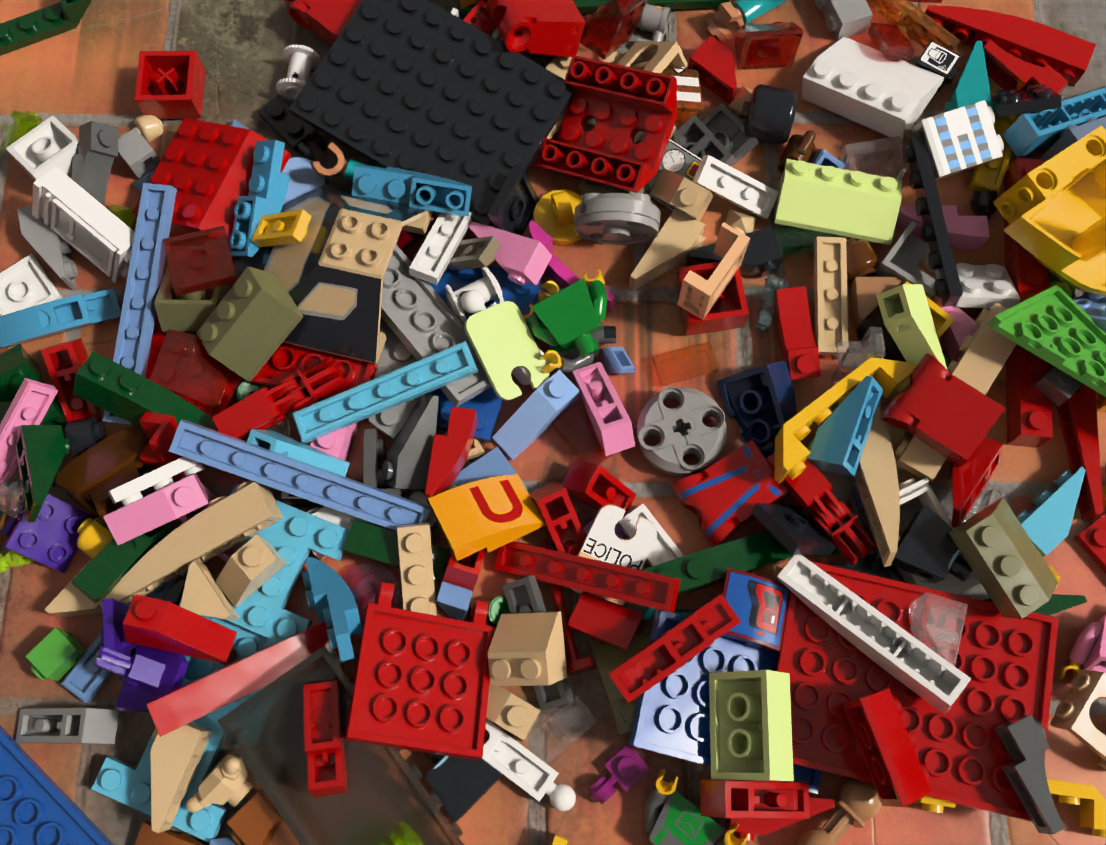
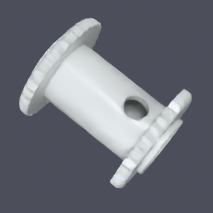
(300, 61)
(486, 285)

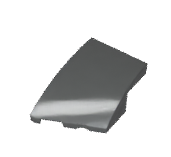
(716, 135)

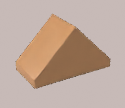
(863, 296)

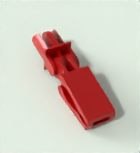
(268, 407)
(813, 493)

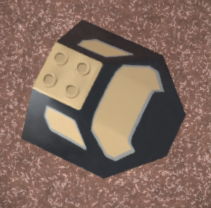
(339, 269)

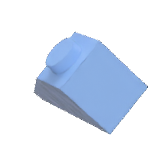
(537, 414)

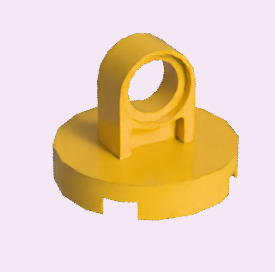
(556, 215)

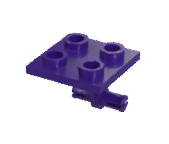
(49, 538)

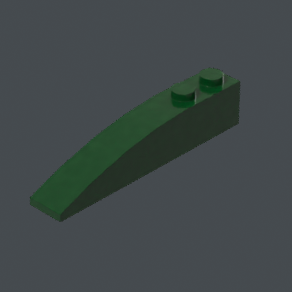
(131, 394)
(711, 564)

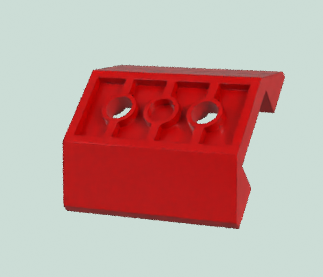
(622, 104)

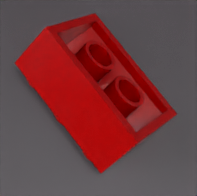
(888, 748)

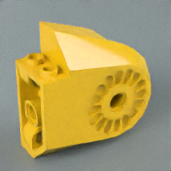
(1062, 213)

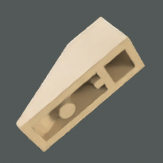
(669, 248)
(511, 712)
(173, 765)

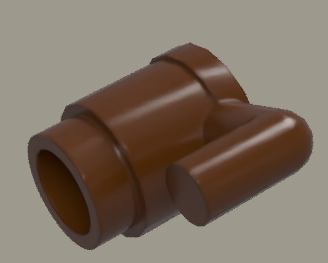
(798, 148)

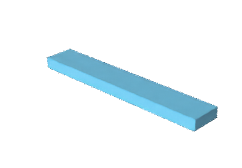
(384, 392)

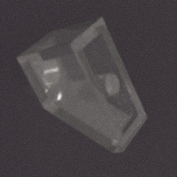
(938, 624)

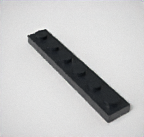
(934, 228)

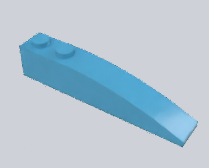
(1042, 128)

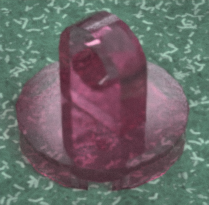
(365, 580)

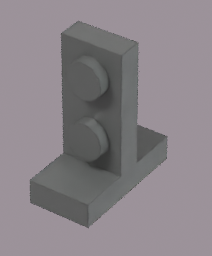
(373, 450)

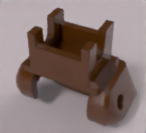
(105, 468)

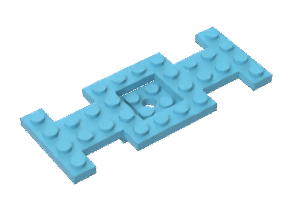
(259, 625)

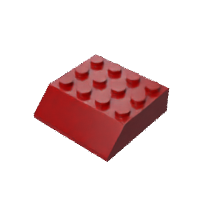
(210, 170)

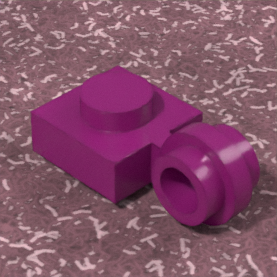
(625, 769)

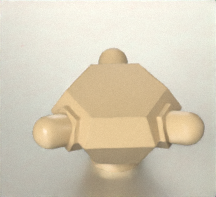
(222, 784)

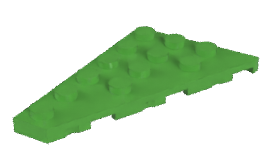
(1059, 334)

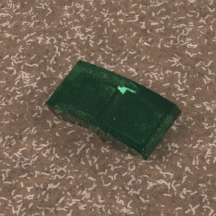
(796, 240)

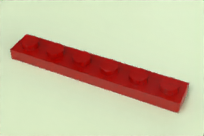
(589, 575)

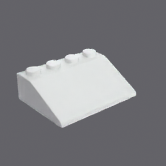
(869, 88)

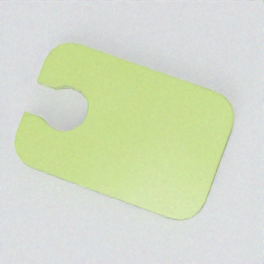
(503, 343)

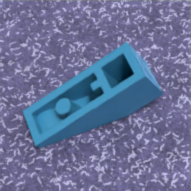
(845, 432)

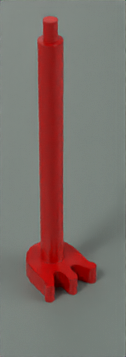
(574, 664)

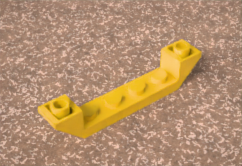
(791, 453)
(1090, 801)

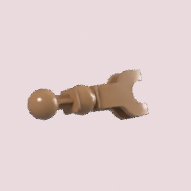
(855, 804)

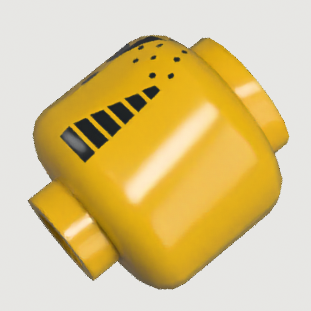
(93, 536)

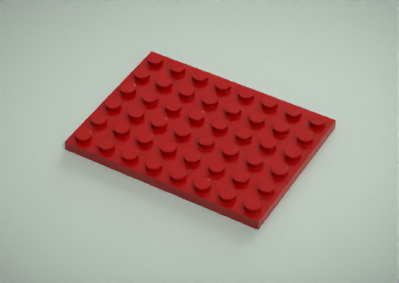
(964, 756)

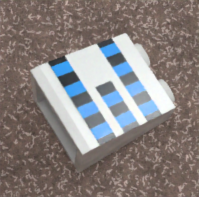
(960, 139)

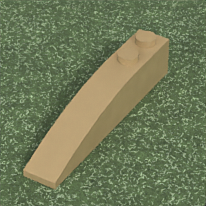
(879, 487)
(200, 538)

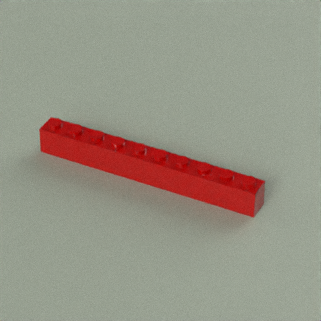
(1027, 407)

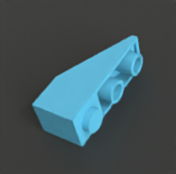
(289, 447)
(1054, 510)

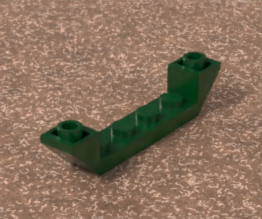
(41, 24)

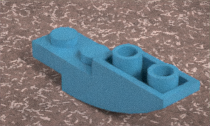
(412, 188)
(265, 196)
(58, 317)
(333, 604)

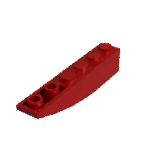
(1018, 37)

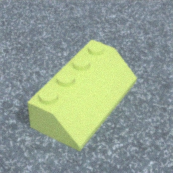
(838, 201)

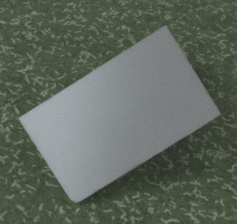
(903, 260)

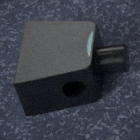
(929, 549)
(460, 782)

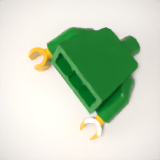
(571, 315)

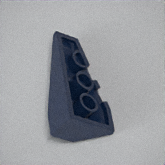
(760, 402)

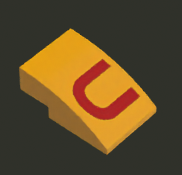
(485, 514)

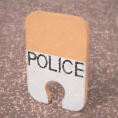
(605, 546)

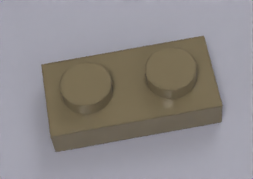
(474, 253)

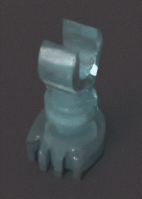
(768, 301)

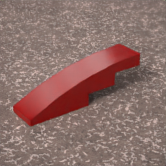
(674, 648)

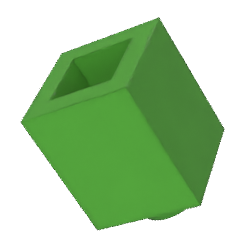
(55, 655)

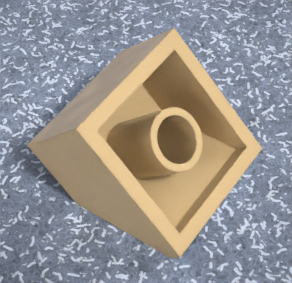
(527, 650)

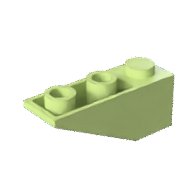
(910, 322)

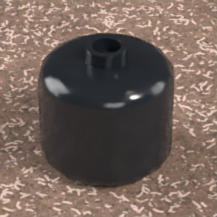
(770, 113)

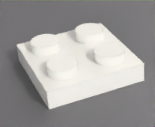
(985, 286)

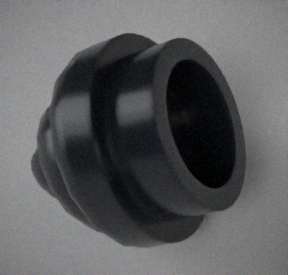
(983, 203)

